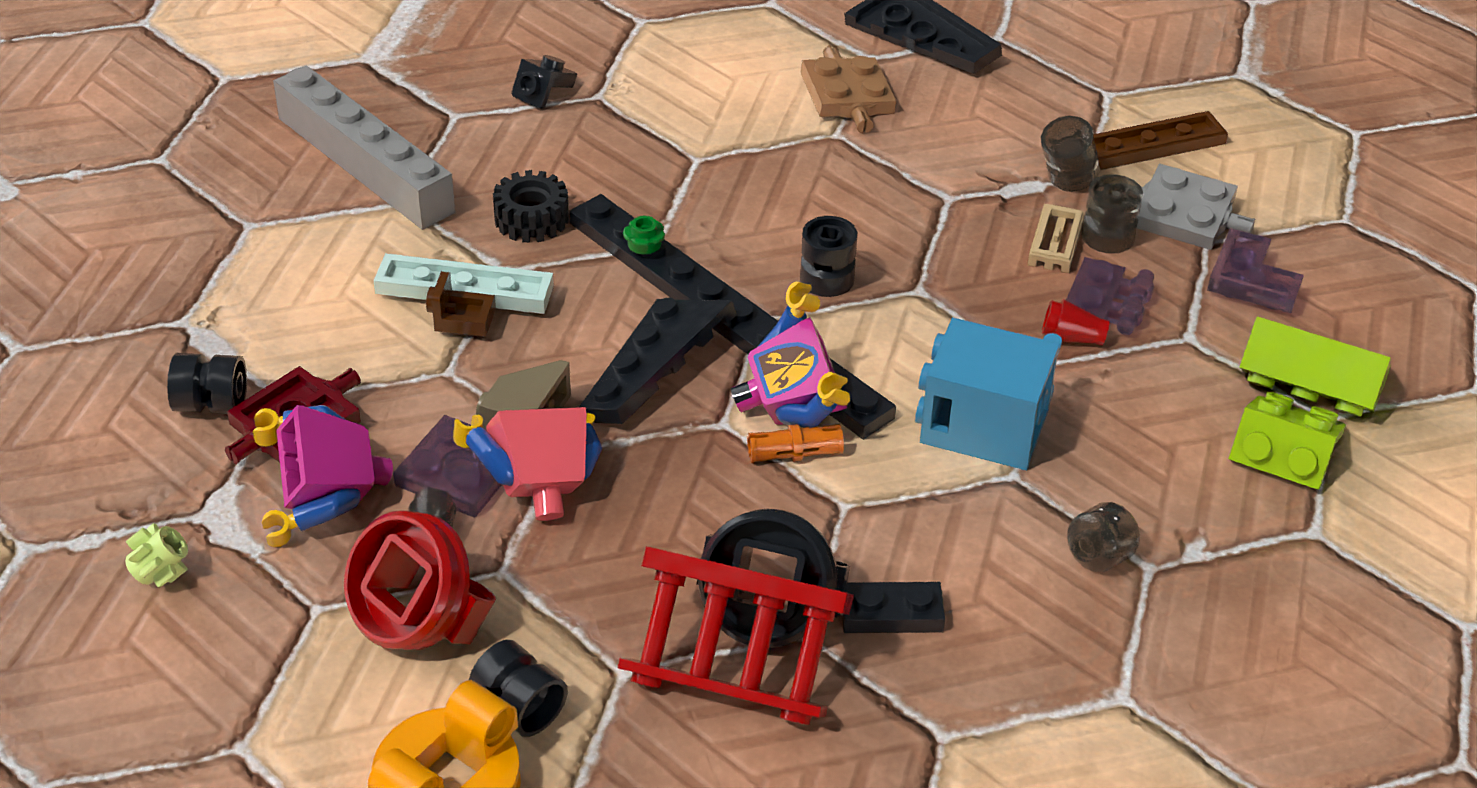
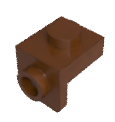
(458, 310)

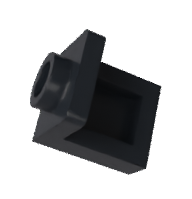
(538, 77)

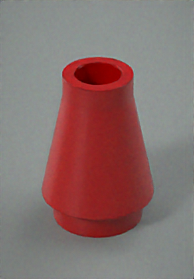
(1074, 323)

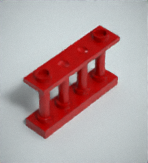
(770, 596)

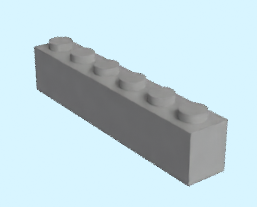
(365, 147)

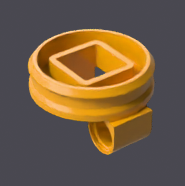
(471, 728)

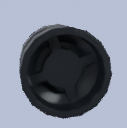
(828, 255)
(203, 383)
(523, 683)

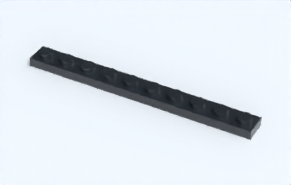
(687, 280)

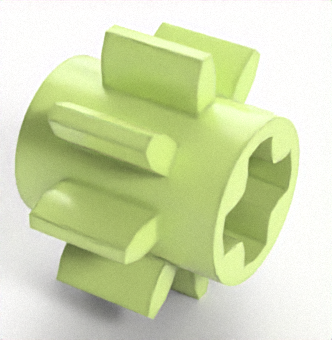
(156, 555)

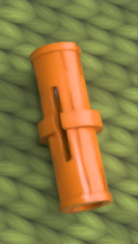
(795, 443)

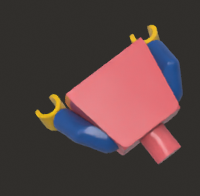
(535, 452)

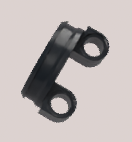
(778, 533)

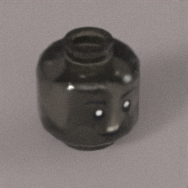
(1106, 534)

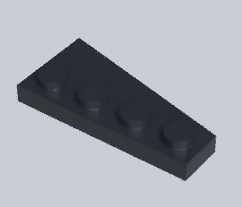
(926, 30)
(654, 352)

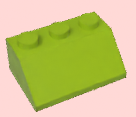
(1315, 366)

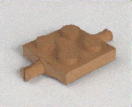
(848, 87)

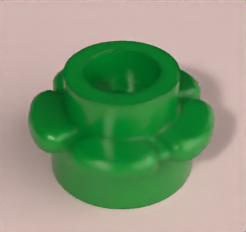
(644, 235)

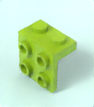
(1287, 439)

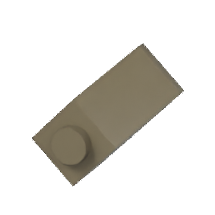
(532, 388)

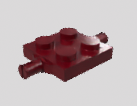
(285, 394)

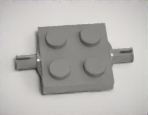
(1189, 207)

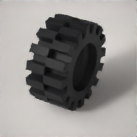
(530, 206)

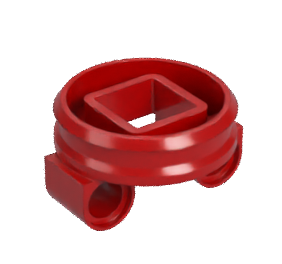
(445, 601)

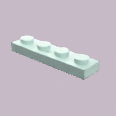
(512, 287)

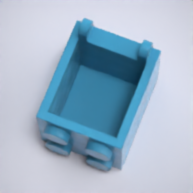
(987, 392)

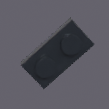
(895, 607)

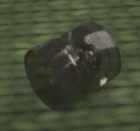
(1070, 153)
(1112, 213)

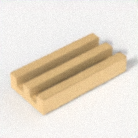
(1052, 256)

